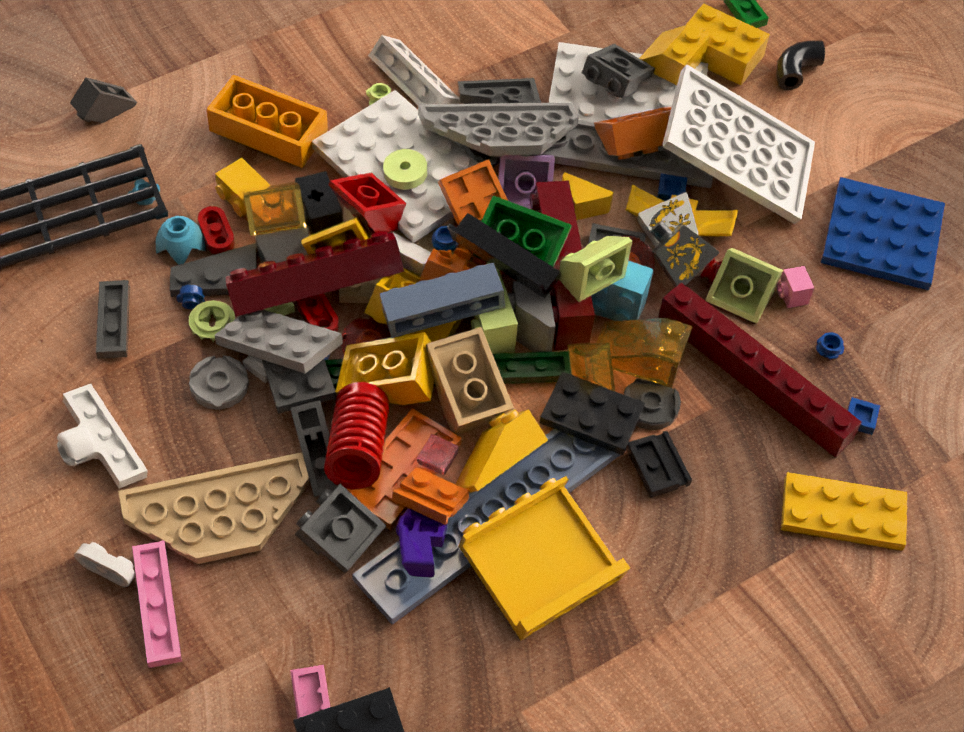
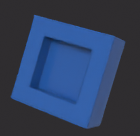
(671, 185)
(866, 413)

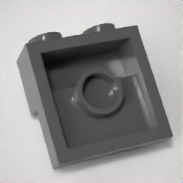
(616, 70)
(339, 527)

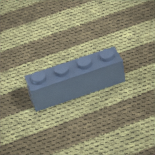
(442, 300)

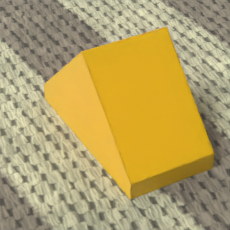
(588, 198)

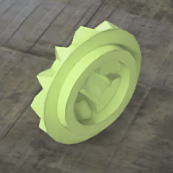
(201, 315)

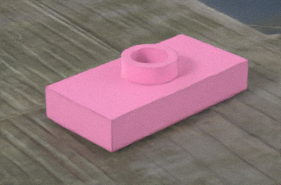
(309, 690)

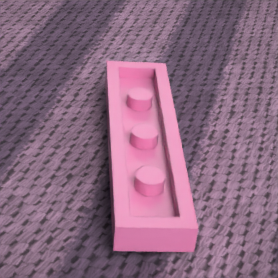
(156, 604)

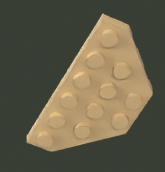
(217, 510)

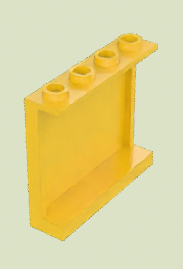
(540, 558)

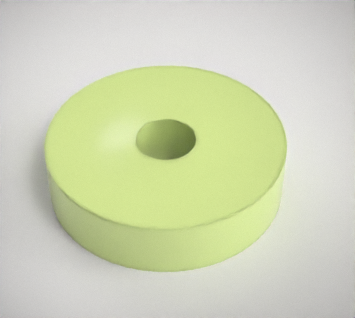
(405, 159)

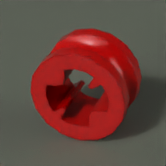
(711, 269)

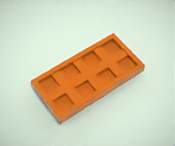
(471, 193)
(398, 461)

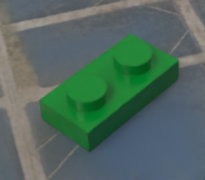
(748, 12)

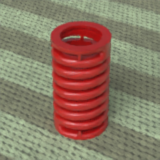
(357, 436)

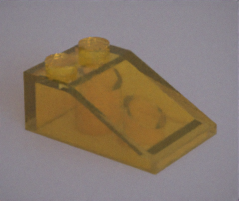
(647, 347)

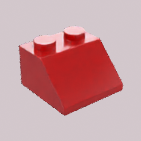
(370, 200)

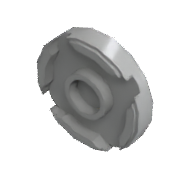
(218, 382)

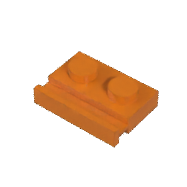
(430, 495)

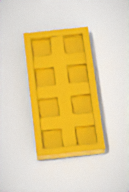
(844, 511)

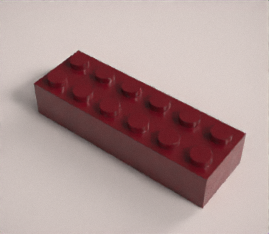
(571, 318)

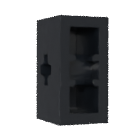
(319, 202)

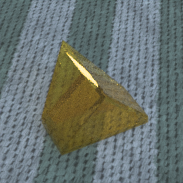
(592, 363)

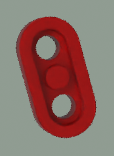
(217, 232)
(321, 314)

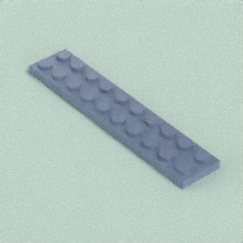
(398, 593)

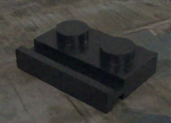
(658, 464)

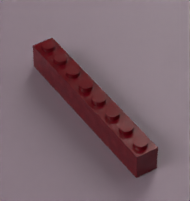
(761, 371)

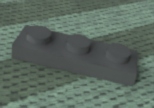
(113, 319)

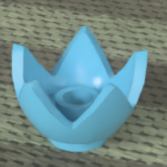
(178, 237)

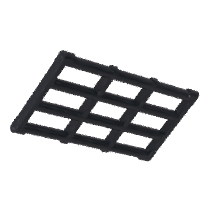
(105, 229)

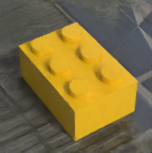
(733, 44)

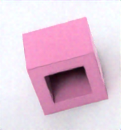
(795, 287)

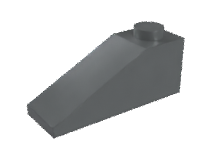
(313, 439)

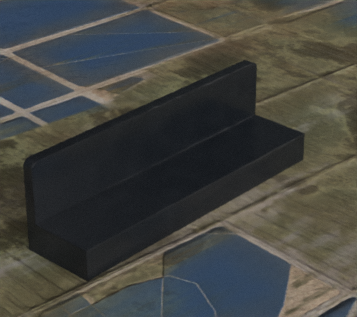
(505, 255)

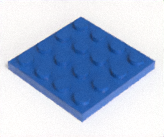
(883, 233)

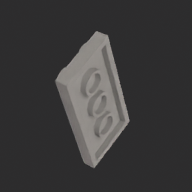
(279, 339)

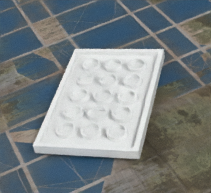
(592, 100)
(388, 126)
(739, 144)

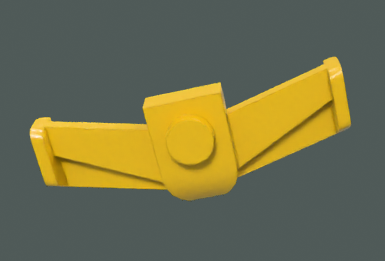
(707, 221)

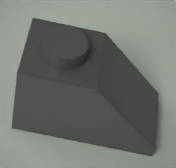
(101, 101)

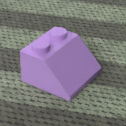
(520, 174)

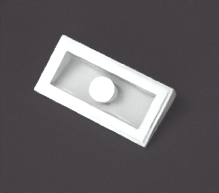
(412, 255)

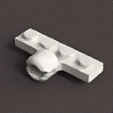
(98, 438)

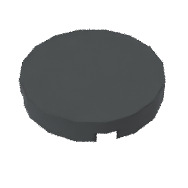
(660, 401)

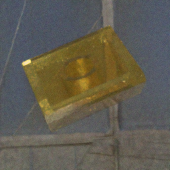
(273, 208)

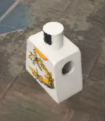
(672, 212)

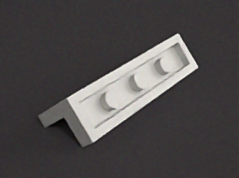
(411, 73)

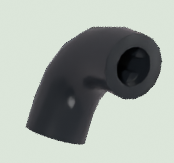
(796, 57)

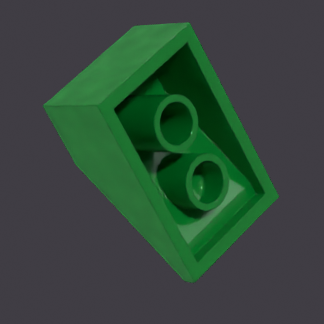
(527, 228)

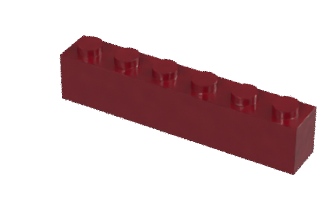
(314, 273)

